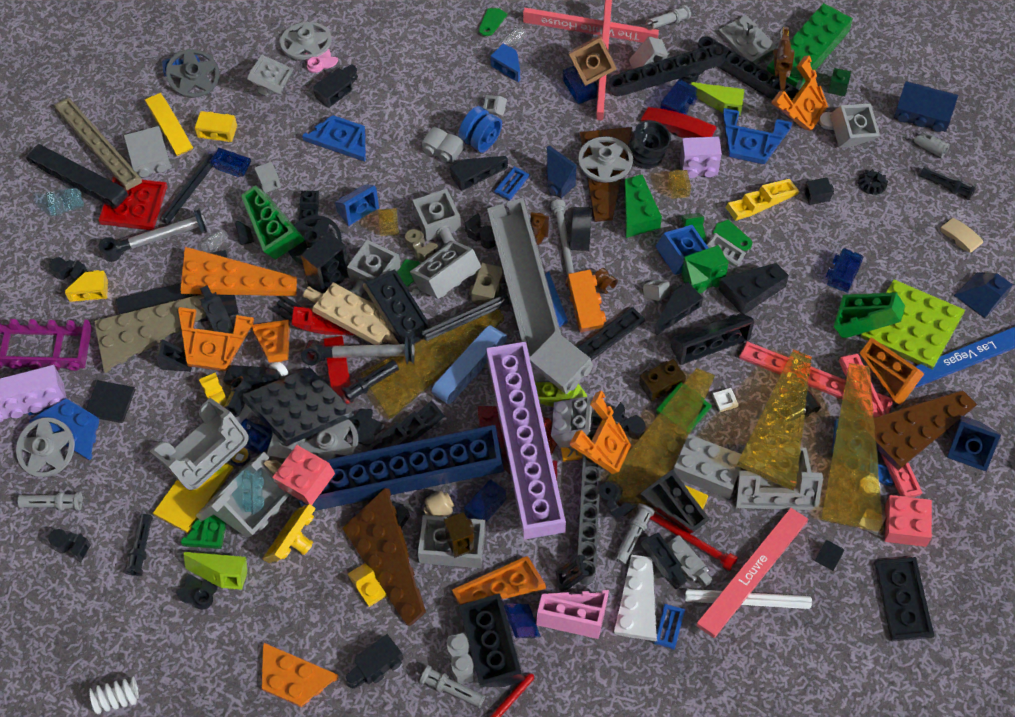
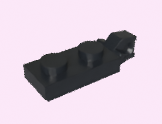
(215, 311)
(253, 375)
(664, 559)

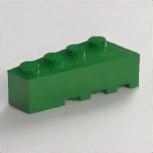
(270, 224)

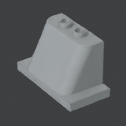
(762, 493)
(228, 501)

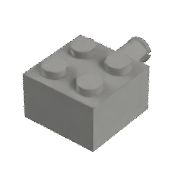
(437, 216)
(370, 263)

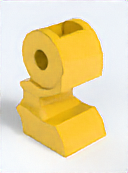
(213, 389)

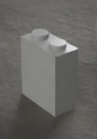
(147, 151)
(561, 362)

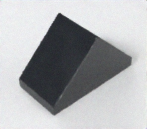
(172, 357)

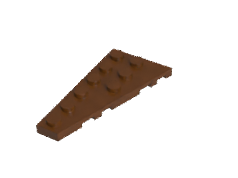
(604, 194)
(911, 430)
(384, 550)

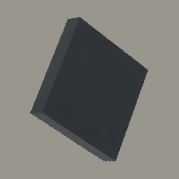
(110, 401)

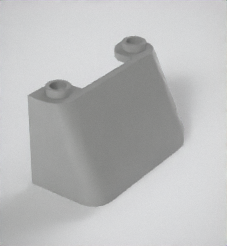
(205, 448)

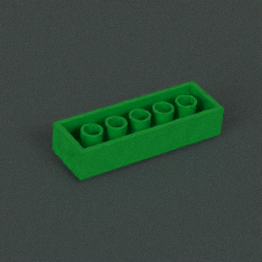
(817, 39)

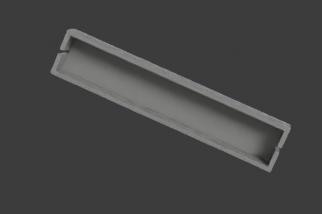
(524, 276)

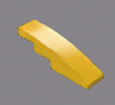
(168, 124)
(760, 200)

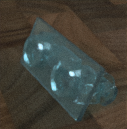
(252, 501)

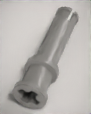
(673, 16)
(60, 501)
(637, 525)
(443, 679)

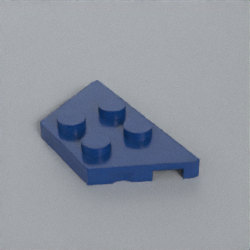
(340, 136)
(80, 422)

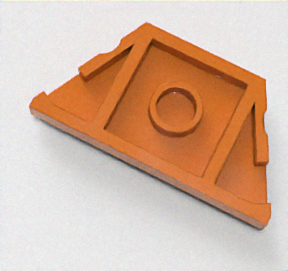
(292, 677)

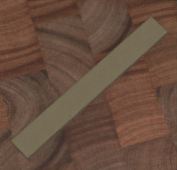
(98, 144)

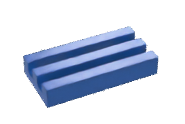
(503, 194)
(664, 643)

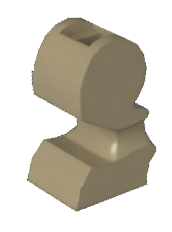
(415, 242)

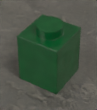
(839, 82)

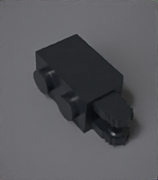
(335, 85)
(374, 662)

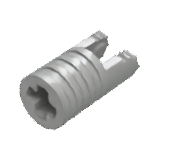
(932, 144)

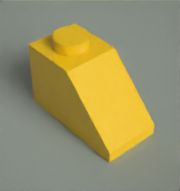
(88, 287)

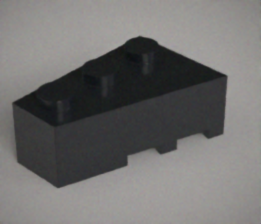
(753, 286)
(674, 502)

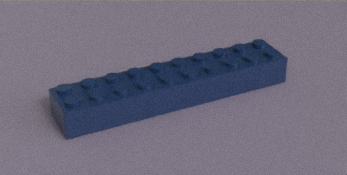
(412, 466)

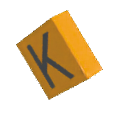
(570, 454)

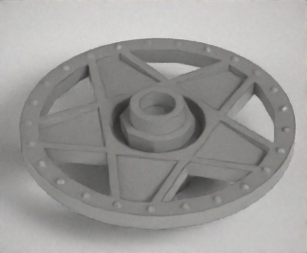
(305, 40)
(605, 159)
(332, 442)
(45, 447)

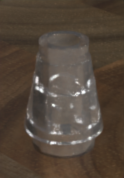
(515, 36)
(214, 241)

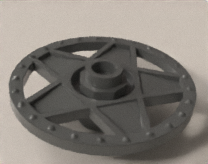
(192, 73)

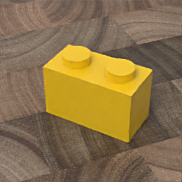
(216, 126)

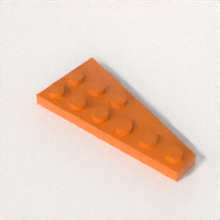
(232, 276)

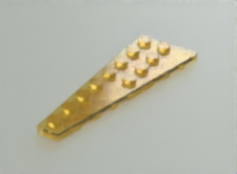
(430, 362)
(777, 437)
(664, 439)
(853, 477)

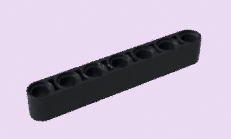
(675, 68)
(750, 73)
(77, 176)

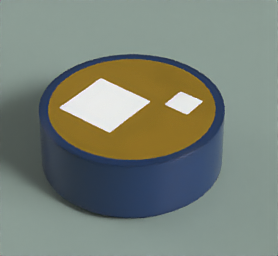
(241, 457)

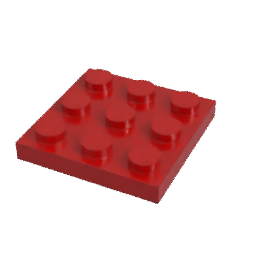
(139, 208)

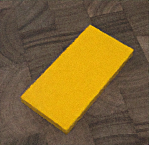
(182, 505)

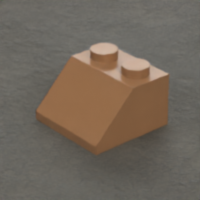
(592, 60)

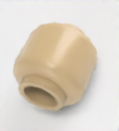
(438, 504)

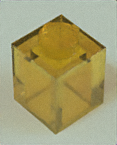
(679, 184)
(388, 222)

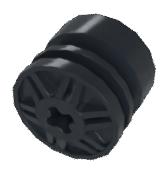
(649, 144)

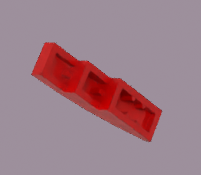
(679, 123)

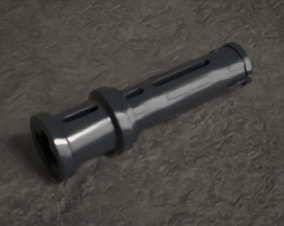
(958, 183)
(362, 385)
(137, 553)

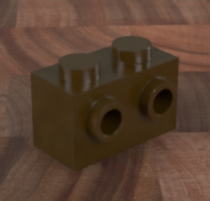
(661, 379)
(459, 534)

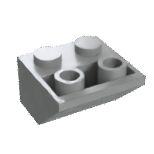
(569, 418)

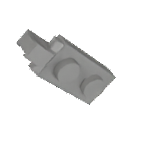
(691, 564)

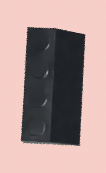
(712, 338)
(491, 642)

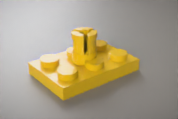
(291, 536)

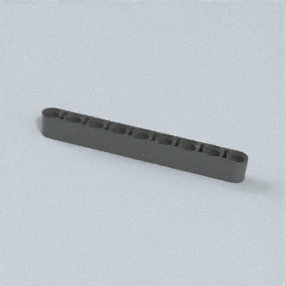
(589, 506)

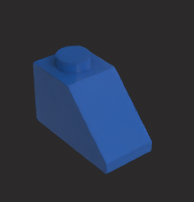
(506, 61)

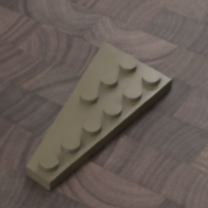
(140, 330)

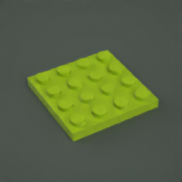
(923, 328)

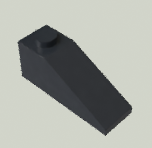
(474, 170)
(681, 304)

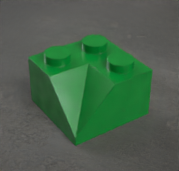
(705, 268)

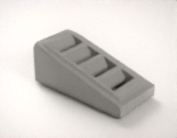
(717, 239)

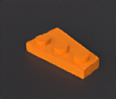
(273, 339)

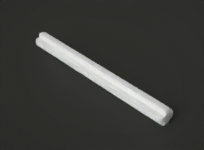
(753, 599)

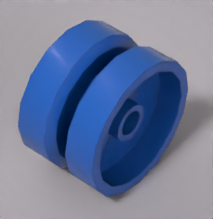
(480, 129)

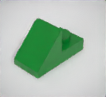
(697, 221)

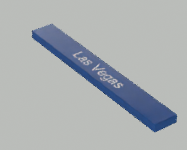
(968, 356)

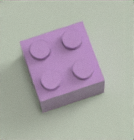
(700, 156)

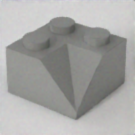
(854, 124)

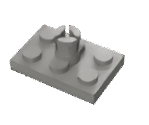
(747, 39)
(269, 75)

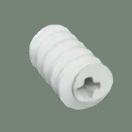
(114, 696)

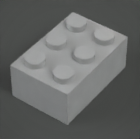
(445, 269)
(708, 466)
(436, 549)

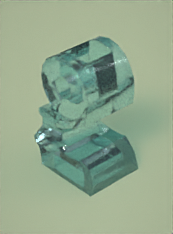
(70, 200)

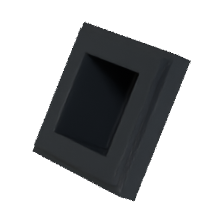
(244, 233)
(829, 555)

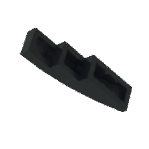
(410, 428)

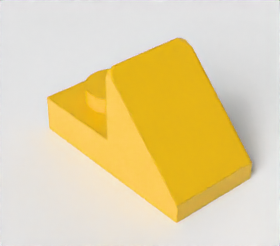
(367, 584)

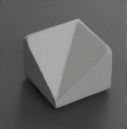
(495, 104)
(656, 290)

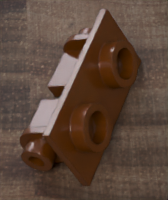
(540, 226)

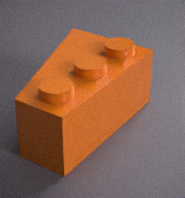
(892, 370)

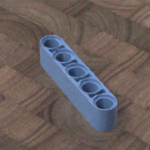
(467, 365)

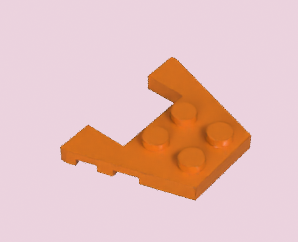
(808, 103)
(211, 348)
(609, 442)

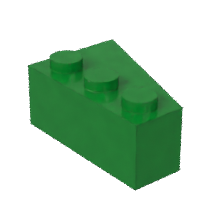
(640, 208)
(867, 312)

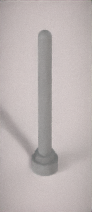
(558, 208)

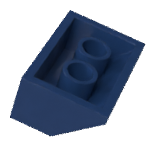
(925, 106)

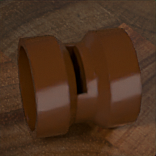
(605, 280)

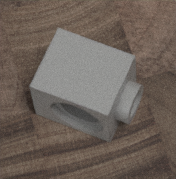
(267, 177)

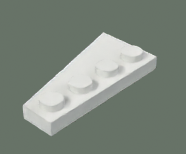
(637, 605)

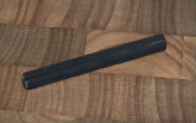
(187, 190)
(465, 317)

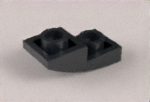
(309, 205)

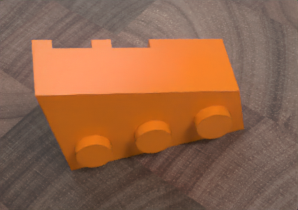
(585, 300)

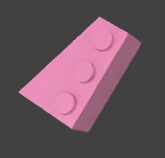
(574, 612)

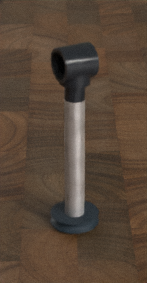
(113, 248)
(323, 351)

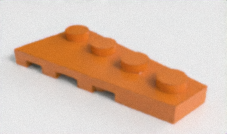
(509, 581)

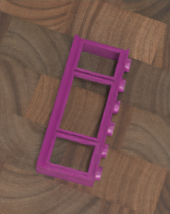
(51, 329)

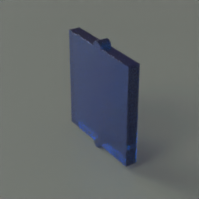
(522, 620)

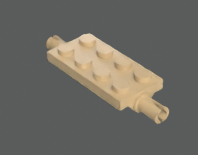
(351, 313)

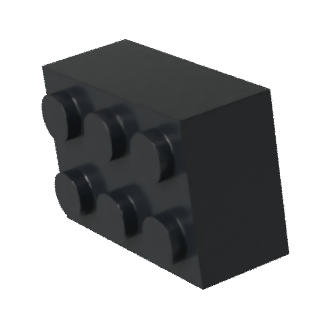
(325, 263)

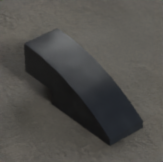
(581, 229)

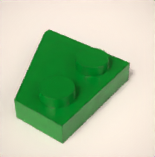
(206, 534)

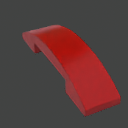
(309, 321)
(338, 368)

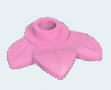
(324, 61)

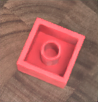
(303, 475)
(908, 520)

